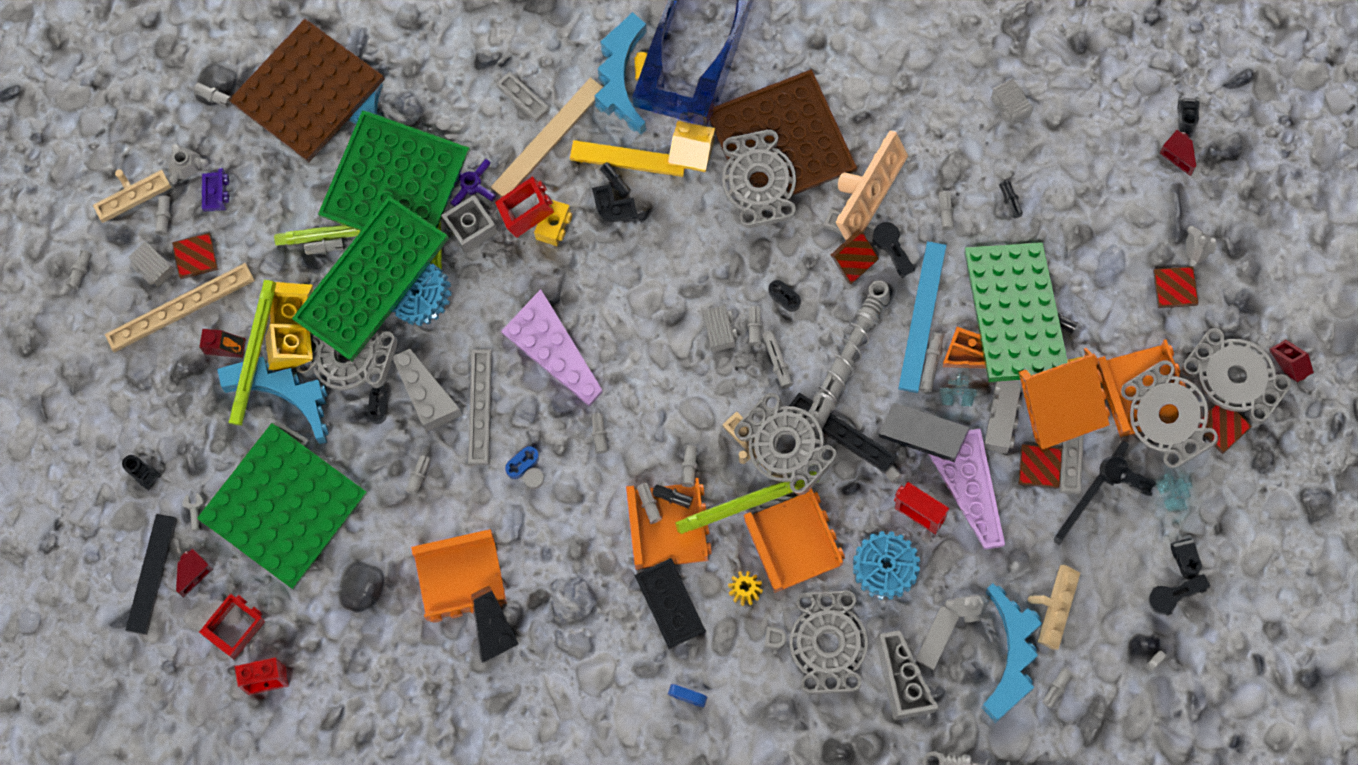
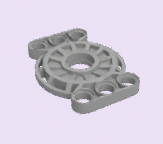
(759, 160)
(327, 363)
(1220, 387)
(771, 429)
(1184, 429)
(835, 622)

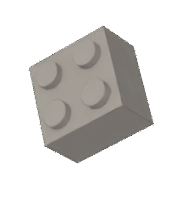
(469, 224)

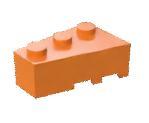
(964, 351)

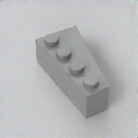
(904, 683)

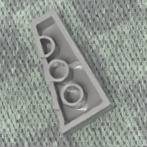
(426, 394)
(1002, 416)

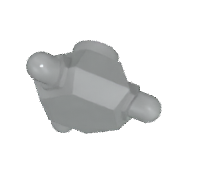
(184, 163)
(1198, 246)
(969, 606)

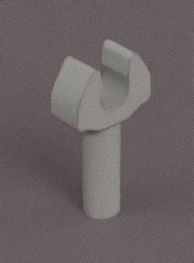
(194, 510)

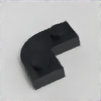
(613, 210)

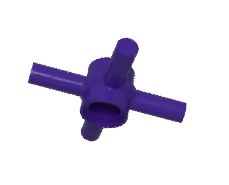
(476, 187)

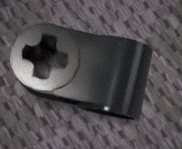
(1188, 111)
(143, 473)
(1186, 554)

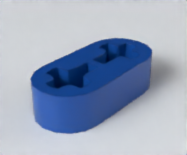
(518, 459)
(687, 695)

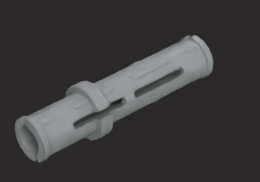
(770, 339)
(933, 354)

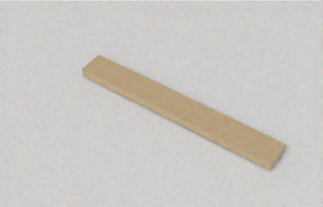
(547, 138)
(179, 307)

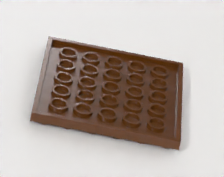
(306, 90)
(803, 126)

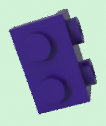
(215, 191)

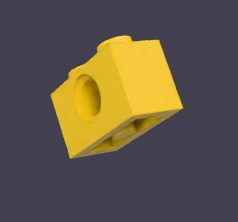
(554, 233)

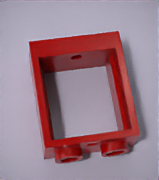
(533, 216)
(920, 507)
(208, 629)
(254, 675)

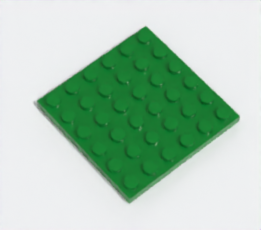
(392, 162)
(282, 506)

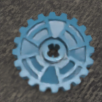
(425, 297)
(888, 581)

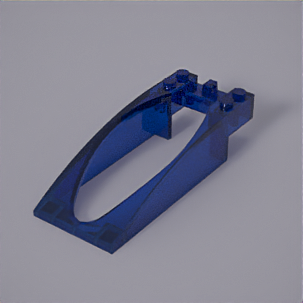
(710, 84)

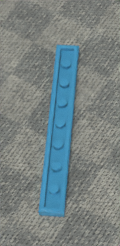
(922, 317)

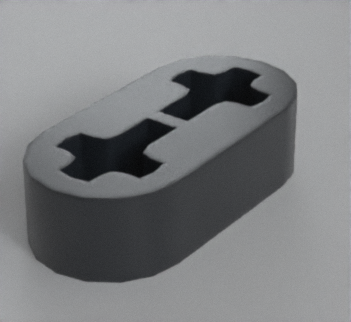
(787, 292)
(373, 404)

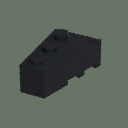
(491, 625)

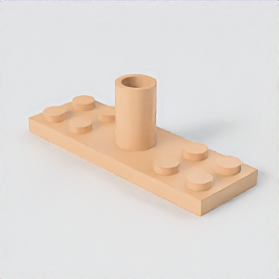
(871, 187)

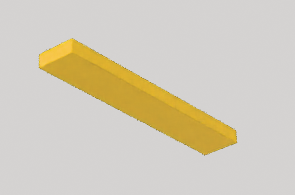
(624, 158)

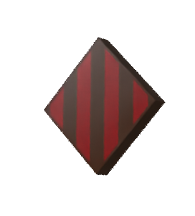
(195, 256)
(854, 256)
(1175, 287)
(1228, 425)
(1040, 466)

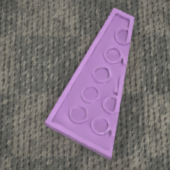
(546, 341)
(973, 490)

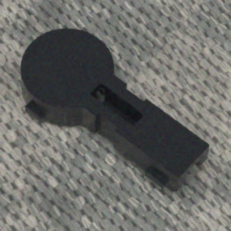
(883, 237)
(1111, 472)
(1164, 599)

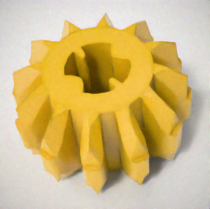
(750, 583)

